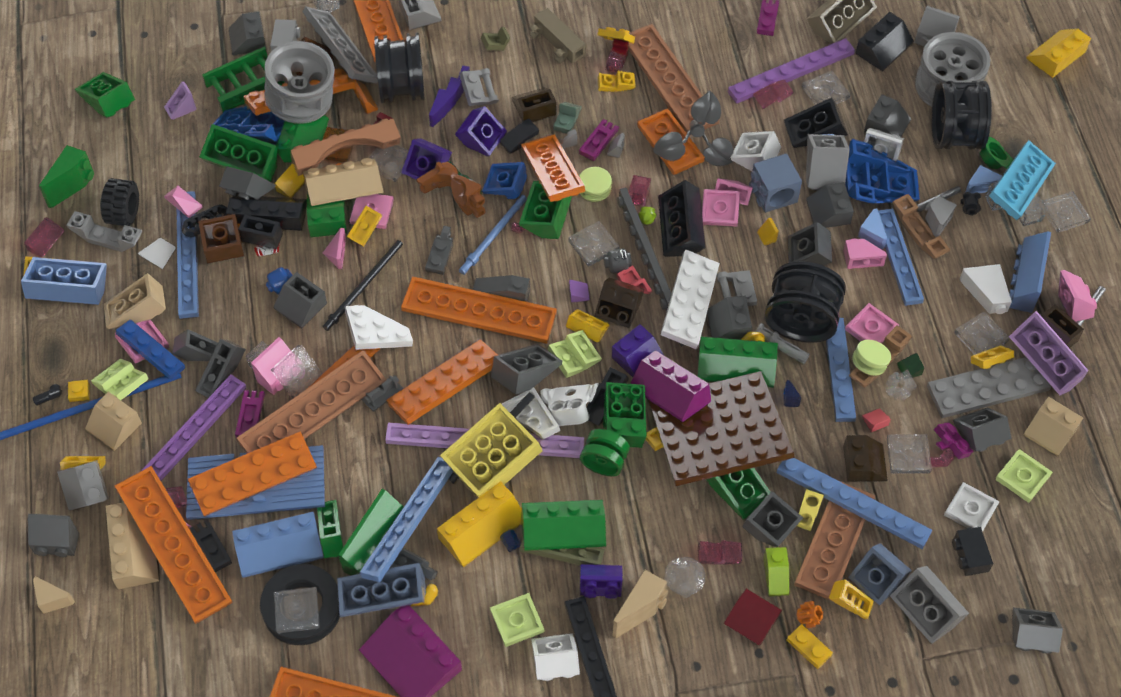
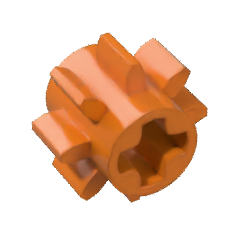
(809, 614)

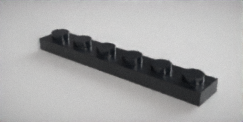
(590, 648)

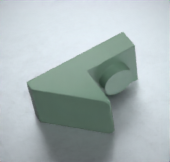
(567, 117)

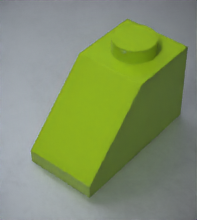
(776, 571)

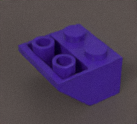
(601, 581)

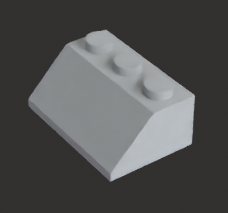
(929, 604)

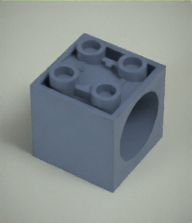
(775, 183)

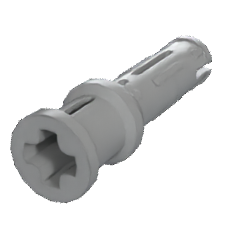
(783, 345)

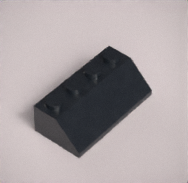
(287, 211)
(681, 220)

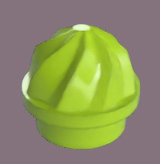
(647, 215)

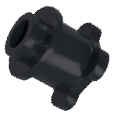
(970, 203)

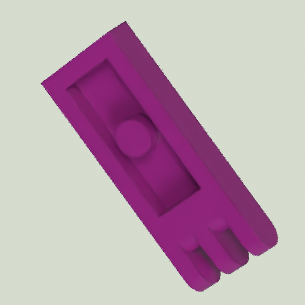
(767, 18)
(598, 140)
(249, 411)

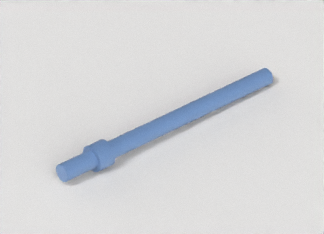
(473, 257)

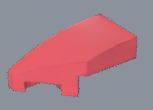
(632, 277)

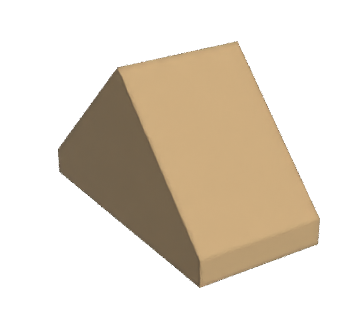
(50, 597)

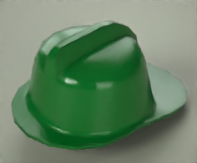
(995, 155)

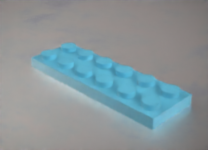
(1022, 180)

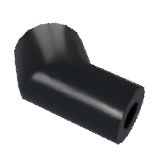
(54, 392)

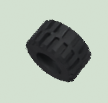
(119, 202)

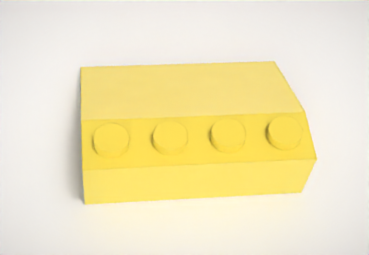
(491, 451)

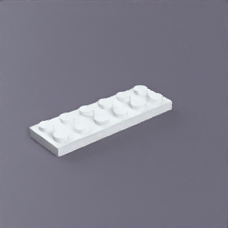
(690, 299)

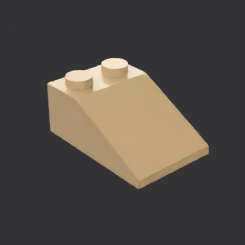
(137, 302)
(641, 604)

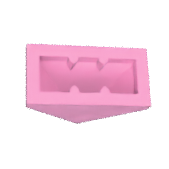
(732, 185)
(183, 201)
(336, 249)

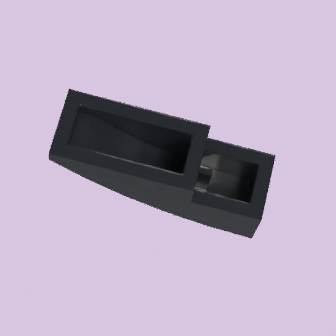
(596, 406)

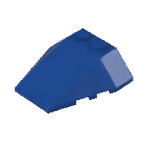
(243, 121)
(876, 177)

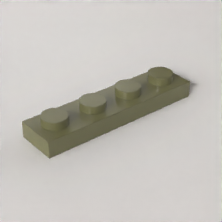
(576, 556)

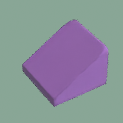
(578, 291)

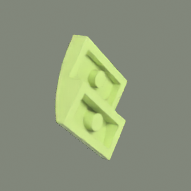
(575, 353)
(120, 379)

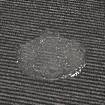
(685, 576)

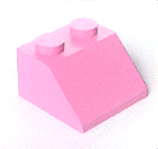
(1076, 297)
(266, 361)

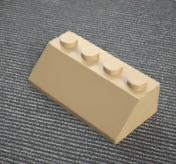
(343, 181)
(130, 554)

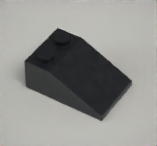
(817, 120)

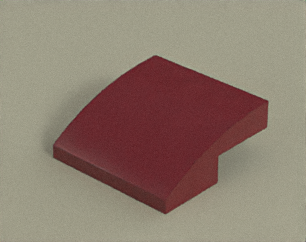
(752, 617)

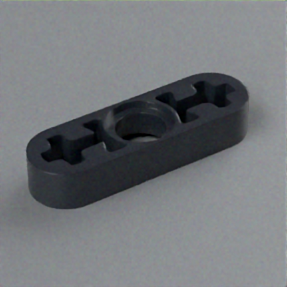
(209, 214)

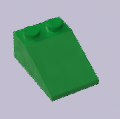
(106, 94)
(67, 176)
(326, 218)
(741, 490)

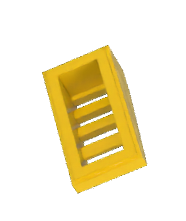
(840, 593)

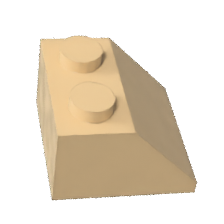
(112, 421)
(1053, 426)

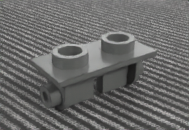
(382, 393)

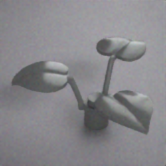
(703, 110)

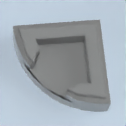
(569, 140)

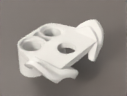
(572, 408)

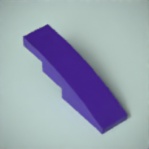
(446, 99)

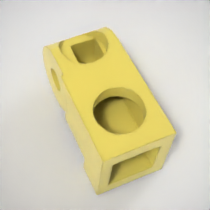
(809, 509)

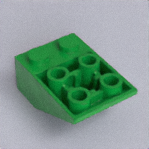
(626, 412)

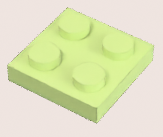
(1024, 475)
(517, 620)

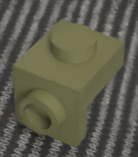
(496, 41)

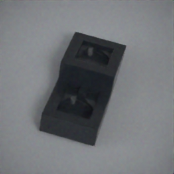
(518, 135)

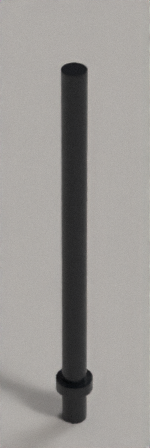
(334, 318)

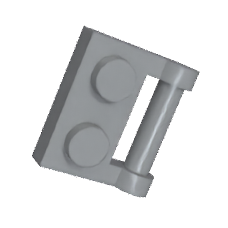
(474, 90)
(741, 283)

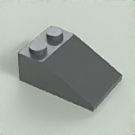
(524, 367)

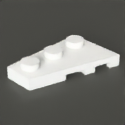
(535, 415)

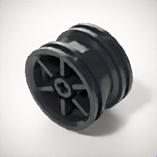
(399, 67)

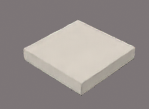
(971, 507)

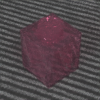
(640, 190)

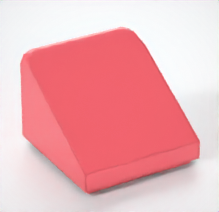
(876, 420)

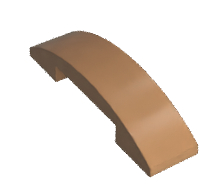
(918, 229)
(895, 342)

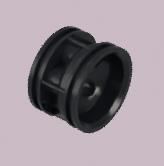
(961, 114)
(805, 302)

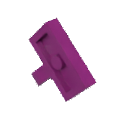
(952, 440)

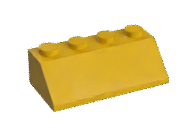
(480, 524)

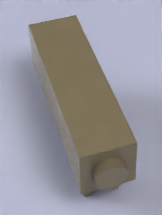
(559, 35)

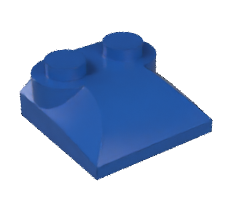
(506, 179)

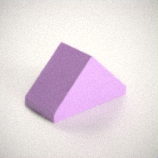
(180, 102)

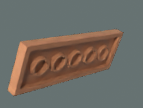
(830, 549)

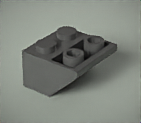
(300, 300)

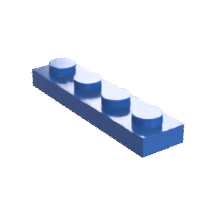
(150, 349)

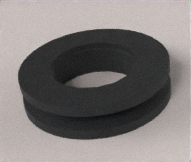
(295, 577)

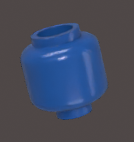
(277, 279)

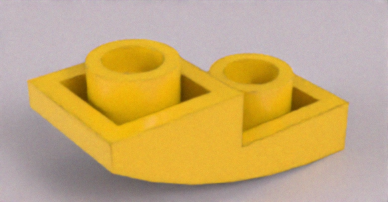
(612, 83)

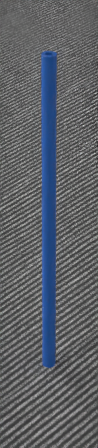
(78, 409)

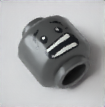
(617, 260)

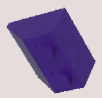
(481, 131)
(423, 158)
(634, 348)

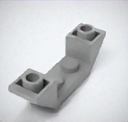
(102, 236)

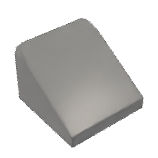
(616, 146)

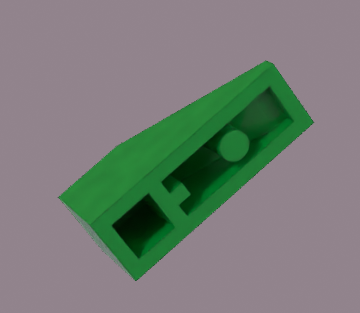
(330, 529)

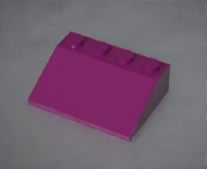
(410, 655)

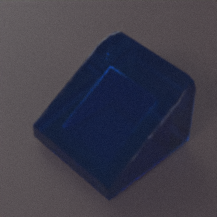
(791, 395)

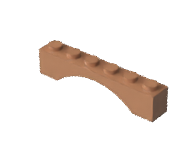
(379, 135)

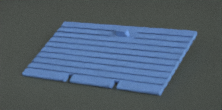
(298, 493)

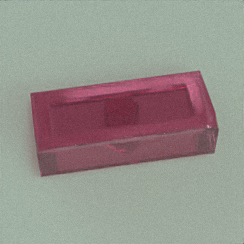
(43, 237)

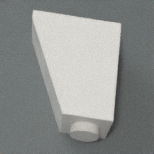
(987, 287)

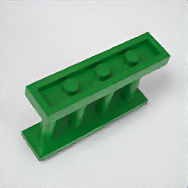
(229, 70)

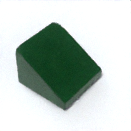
(912, 364)

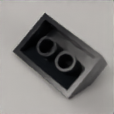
(884, 42)

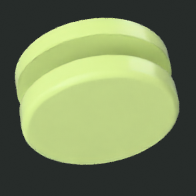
(597, 184)
(871, 357)

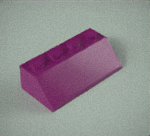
(672, 386)

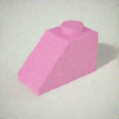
(862, 254)

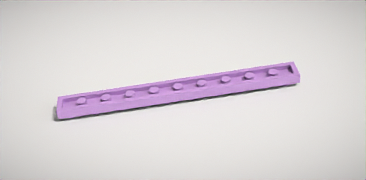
(445, 436)

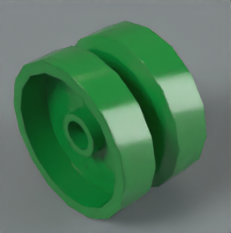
(604, 452)

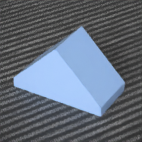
(981, 180)
(873, 230)

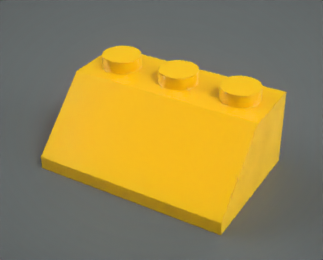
(1060, 51)

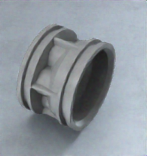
(956, 56)
(299, 100)

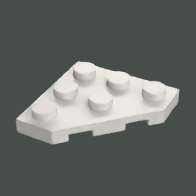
(375, 330)

